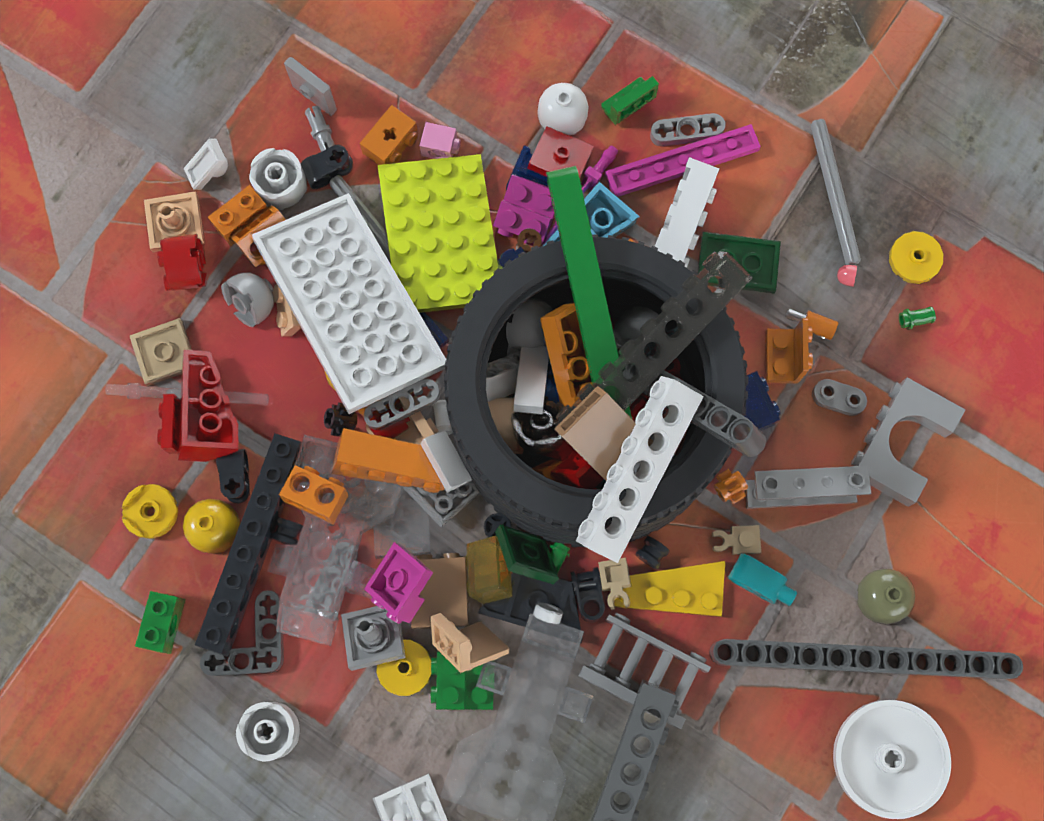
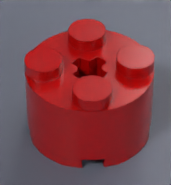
(183, 262)

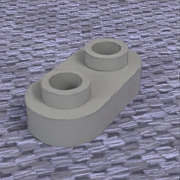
(840, 397)

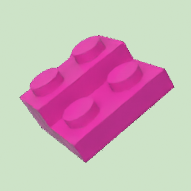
(525, 207)
(398, 584)

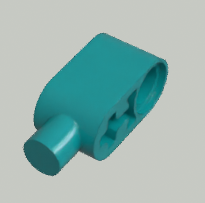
(761, 580)

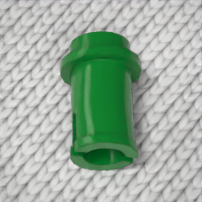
(912, 318)
(558, 554)

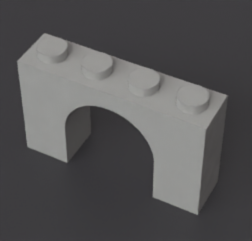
(907, 403)

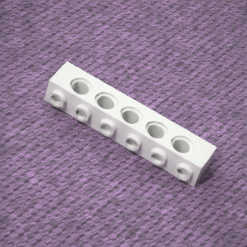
(653, 463)

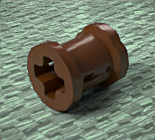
(531, 236)

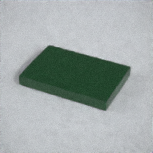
(755, 256)

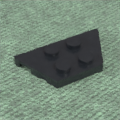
(528, 593)

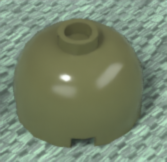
(885, 596)

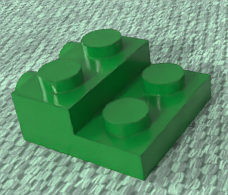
(458, 689)

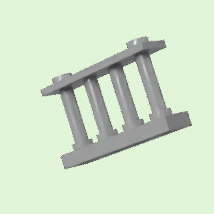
(807, 487)
(621, 684)

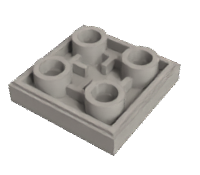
(443, 505)

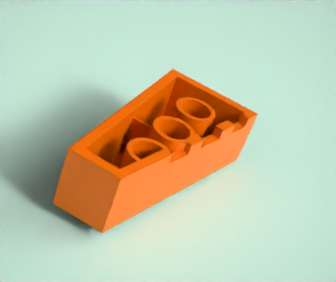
(566, 352)
(384, 460)

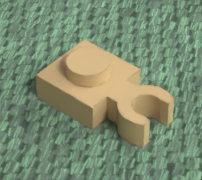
(742, 540)
(615, 577)

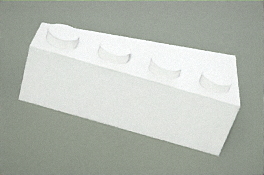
(687, 210)

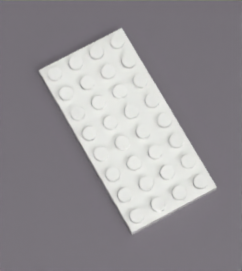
(349, 303)

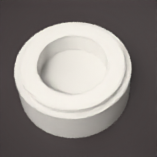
(548, 613)

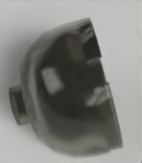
(537, 431)

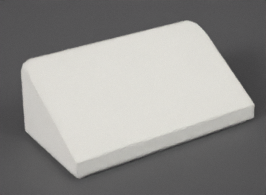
(445, 461)

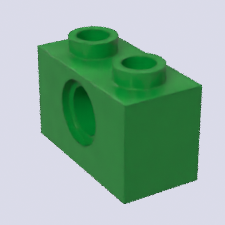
(160, 622)

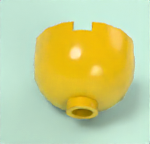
(211, 526)

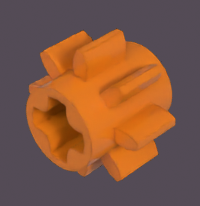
(730, 486)

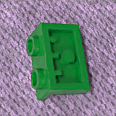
(630, 99)

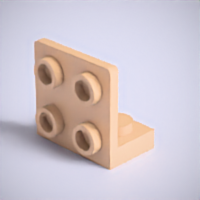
(466, 646)

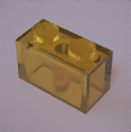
(487, 571)

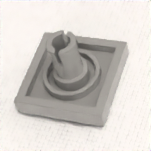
(371, 638)

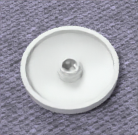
(892, 759)

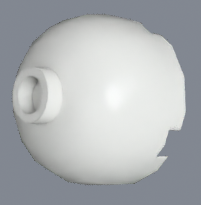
(563, 108)

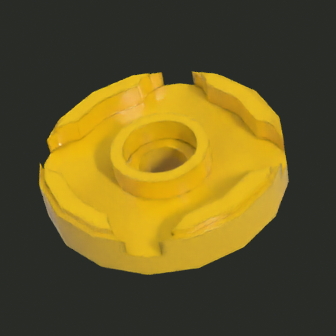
(907, 266)
(136, 507)
(412, 681)

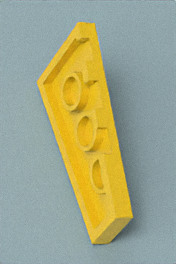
(678, 590)

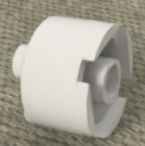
(282, 165)
(255, 721)

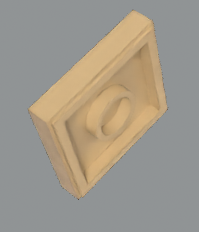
(161, 351)

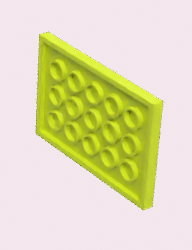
(438, 229)

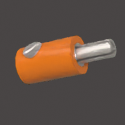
(821, 325)

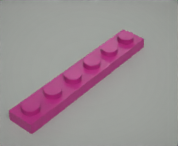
(673, 162)

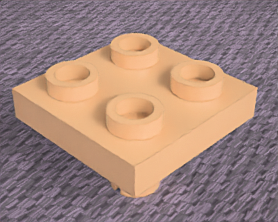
(173, 217)

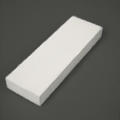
(531, 380)

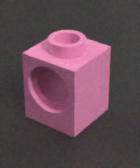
(439, 141)

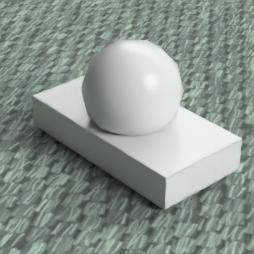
(206, 164)

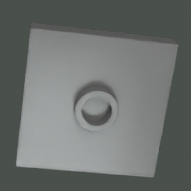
(310, 86)

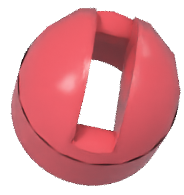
(847, 274)

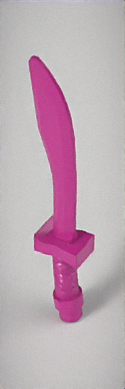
(592, 177)

